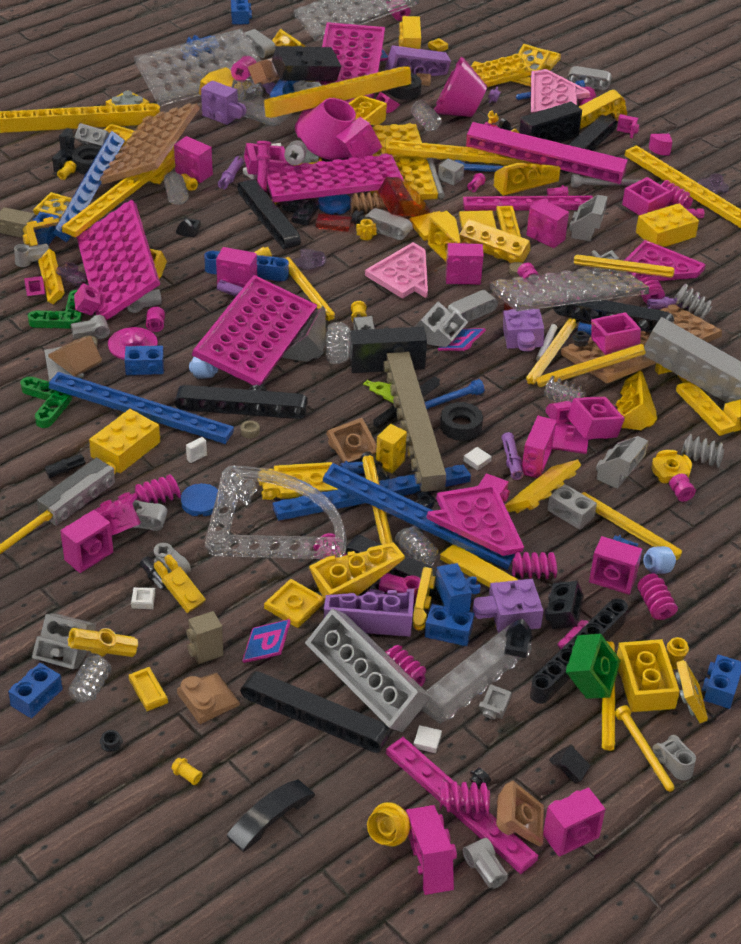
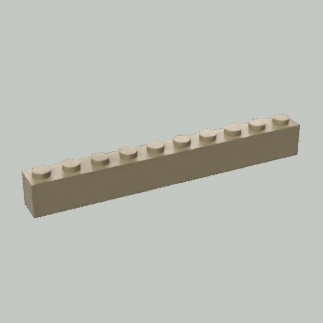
(415, 420)

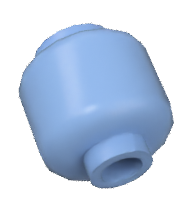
(202, 369)
(659, 560)

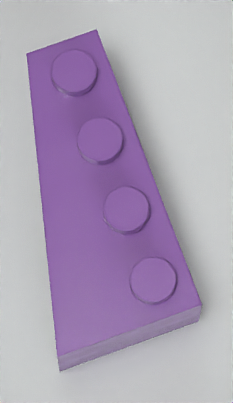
(418, 60)
(376, 613)

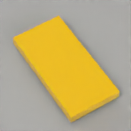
(502, 70)
(542, 486)

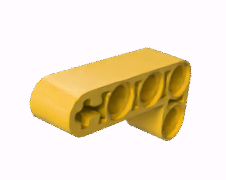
(605, 104)

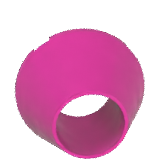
(461, 92)
(323, 124)

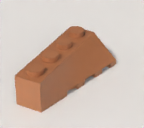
(263, 72)

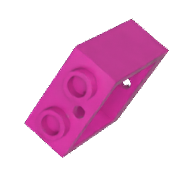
(277, 157)
(538, 446)

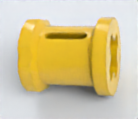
(358, 309)

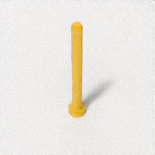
(623, 713)

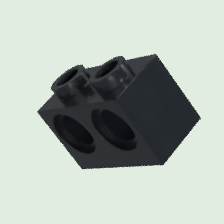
(564, 605)

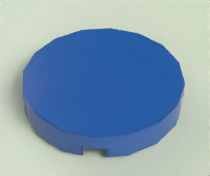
(334, 204)
(199, 499)

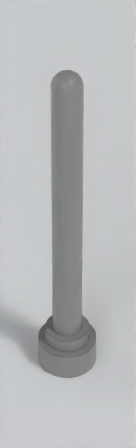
(577, 180)

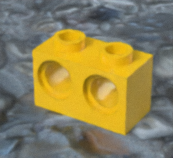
(391, 448)

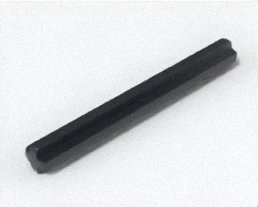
(391, 412)

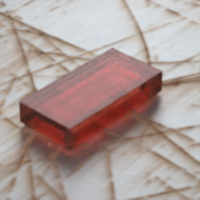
(333, 222)

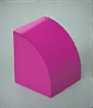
(391, 104)
(660, 144)
(34, 286)
(559, 411)

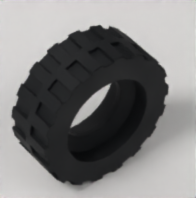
(408, 91)
(81, 155)
(459, 431)

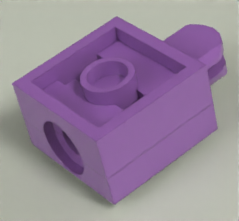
(221, 103)
(523, 329)
(509, 603)

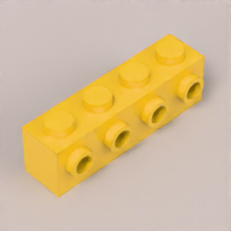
(496, 242)

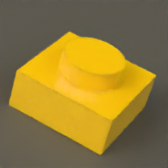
(438, 45)

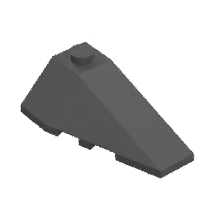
(310, 340)

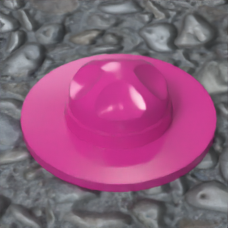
(130, 337)

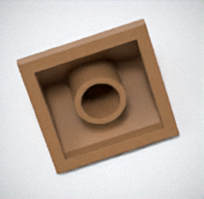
(77, 356)

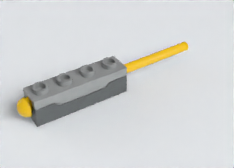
(68, 497)

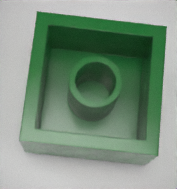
(593, 666)

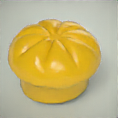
(388, 824)

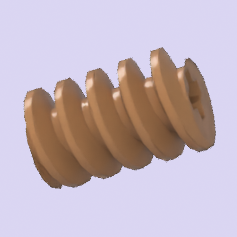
(366, 202)

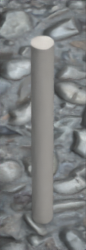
(436, 178)

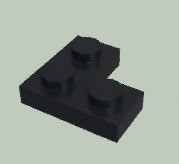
(66, 142)
(303, 210)

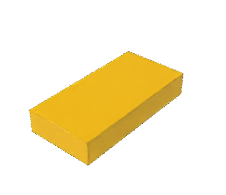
(148, 689)

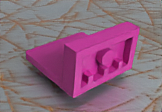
(120, 512)

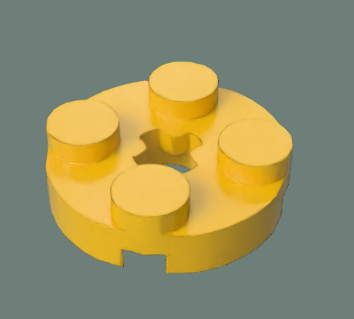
(679, 464)

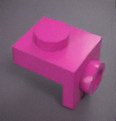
(628, 124)

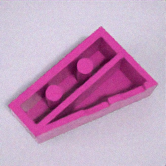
(432, 848)

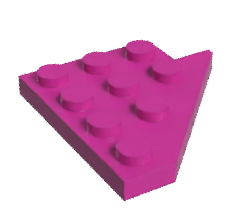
(657, 255)
(478, 516)

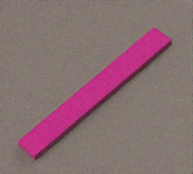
(521, 203)
(483, 825)

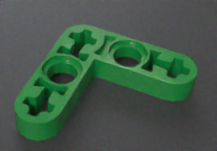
(42, 319)
(45, 416)

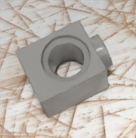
(451, 171)

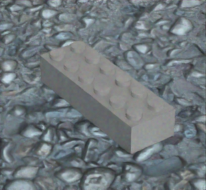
(695, 360)
(367, 670)

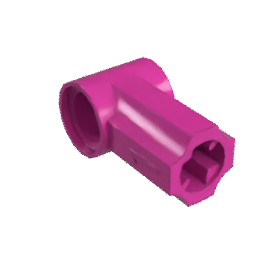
(400, 584)

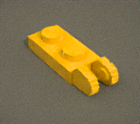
(179, 584)
(423, 599)

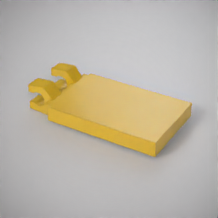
(309, 473)

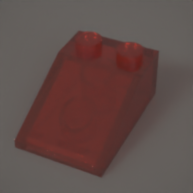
(402, 198)

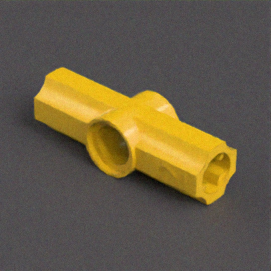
(102, 642)

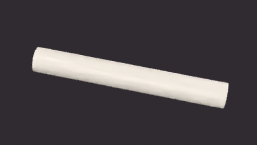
(547, 341)

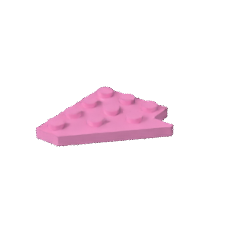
(553, 90)
(402, 271)

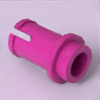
(478, 179)
(560, 191)

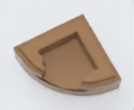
(426, 78)

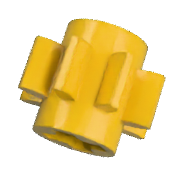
(366, 229)

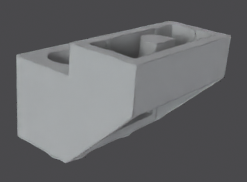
(588, 218)
(440, 323)
(621, 461)
(55, 643)

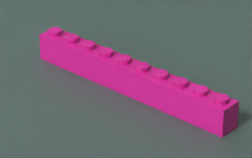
(546, 152)

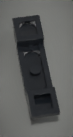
(267, 811)

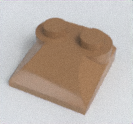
(351, 440)
(206, 696)
(520, 813)

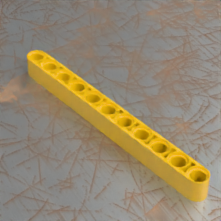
(341, 90)
(71, 117)

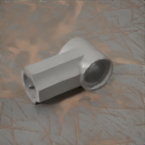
(26, 254)
(150, 299)
(95, 327)
(482, 857)

